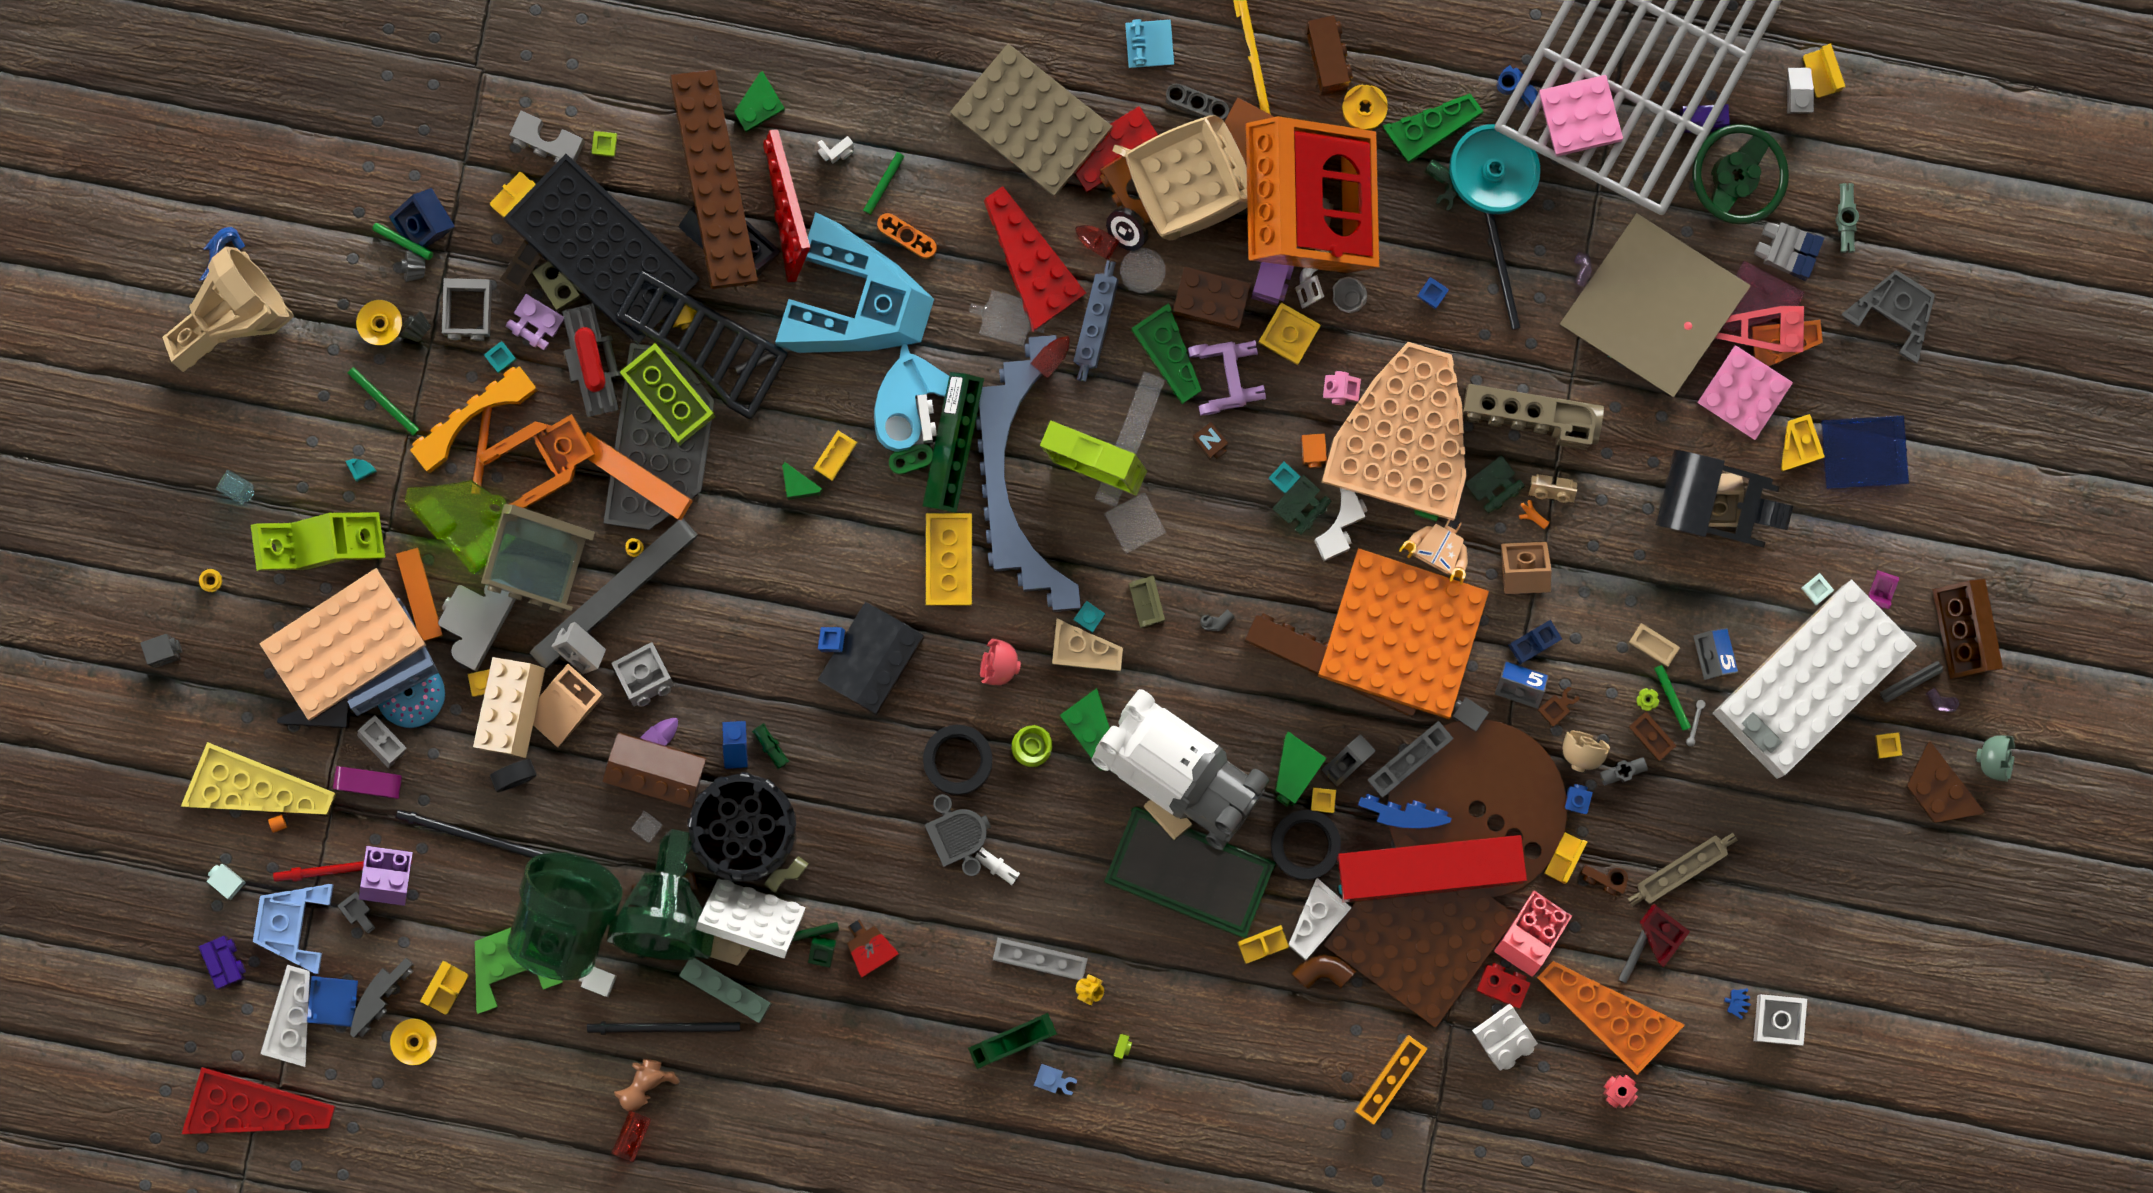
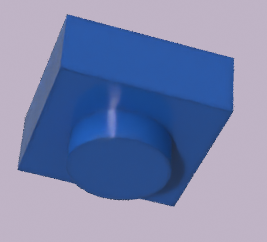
(1432, 293)
(831, 639)

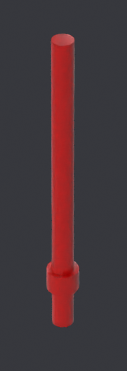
(298, 874)

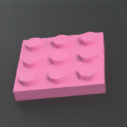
(1580, 115)
(1745, 392)

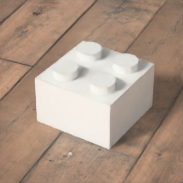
(1780, 1020)

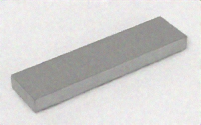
(1040, 959)

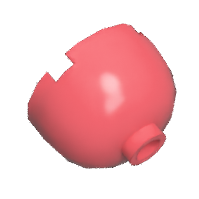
(999, 664)

